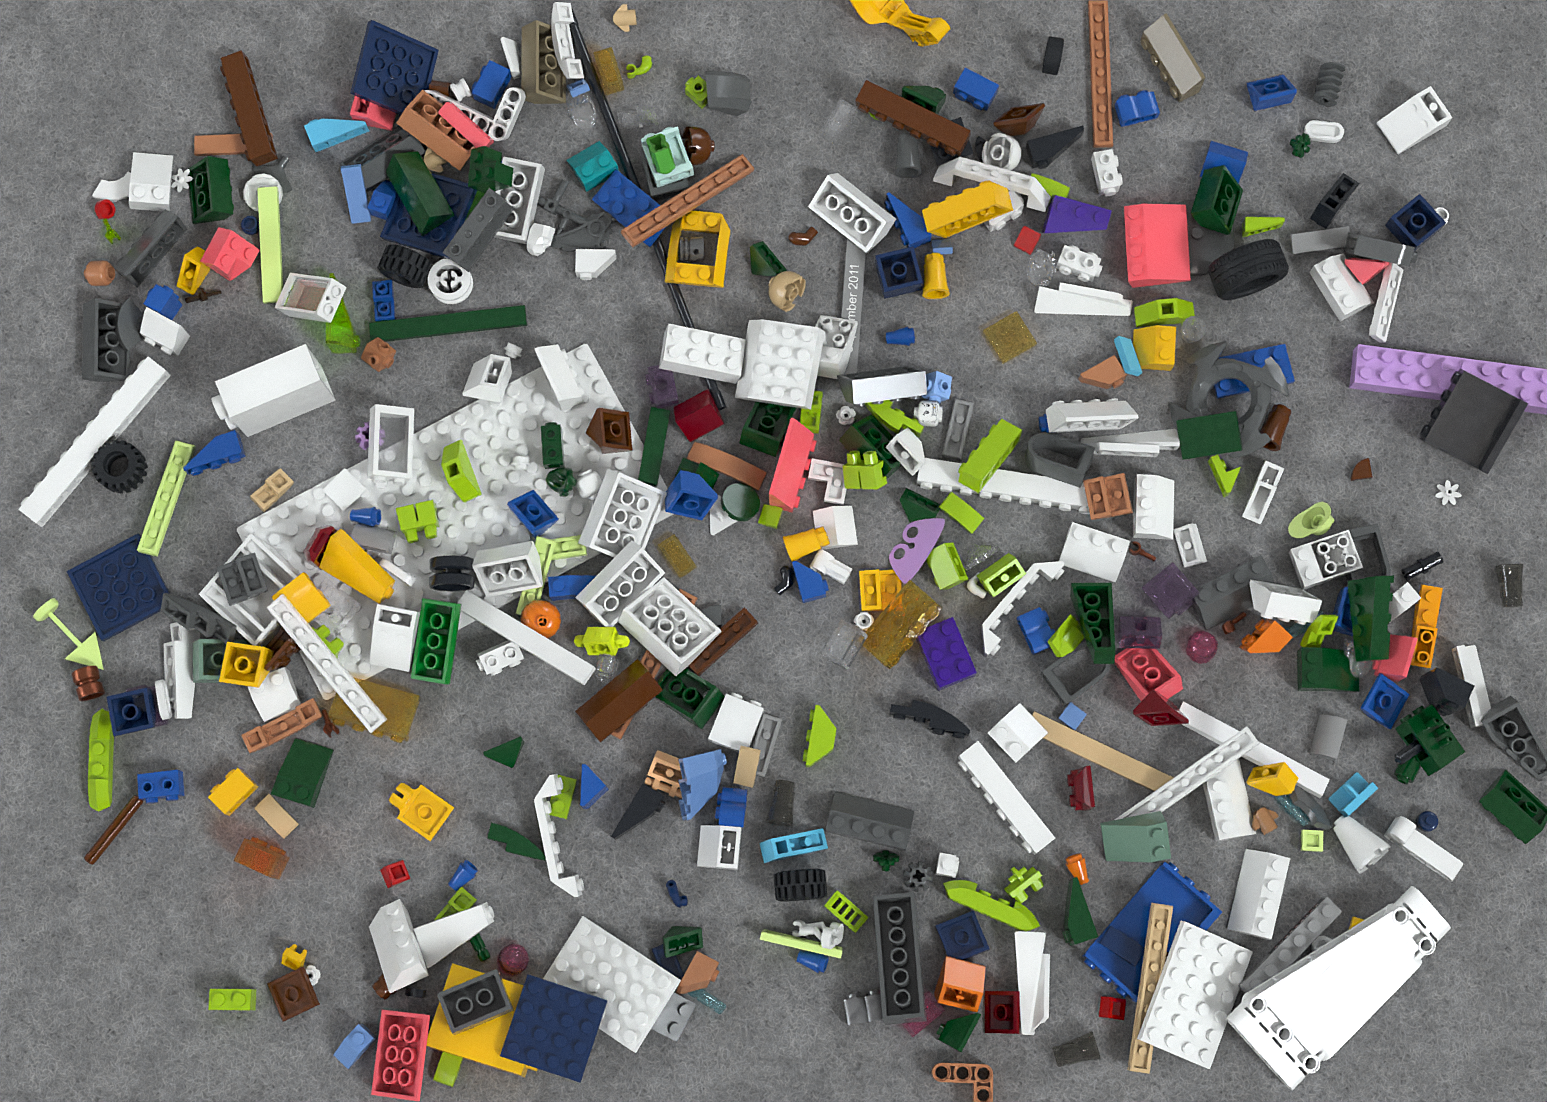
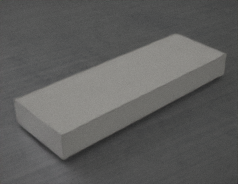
(1319, 239)
(957, 429)
(765, 741)

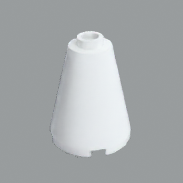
(1359, 843)

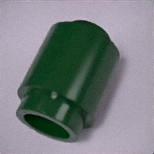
(1408, 771)

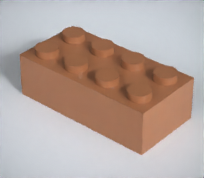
(431, 129)

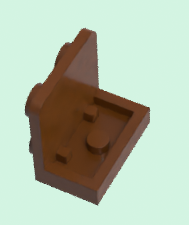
(283, 649)

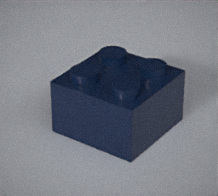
(1415, 223)
(898, 272)

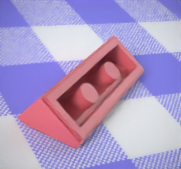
(465, 125)

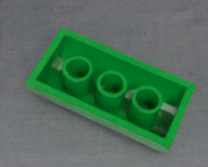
(436, 641)

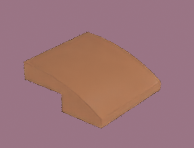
(1108, 496)

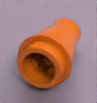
(1077, 867)

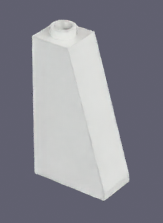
(448, 933)

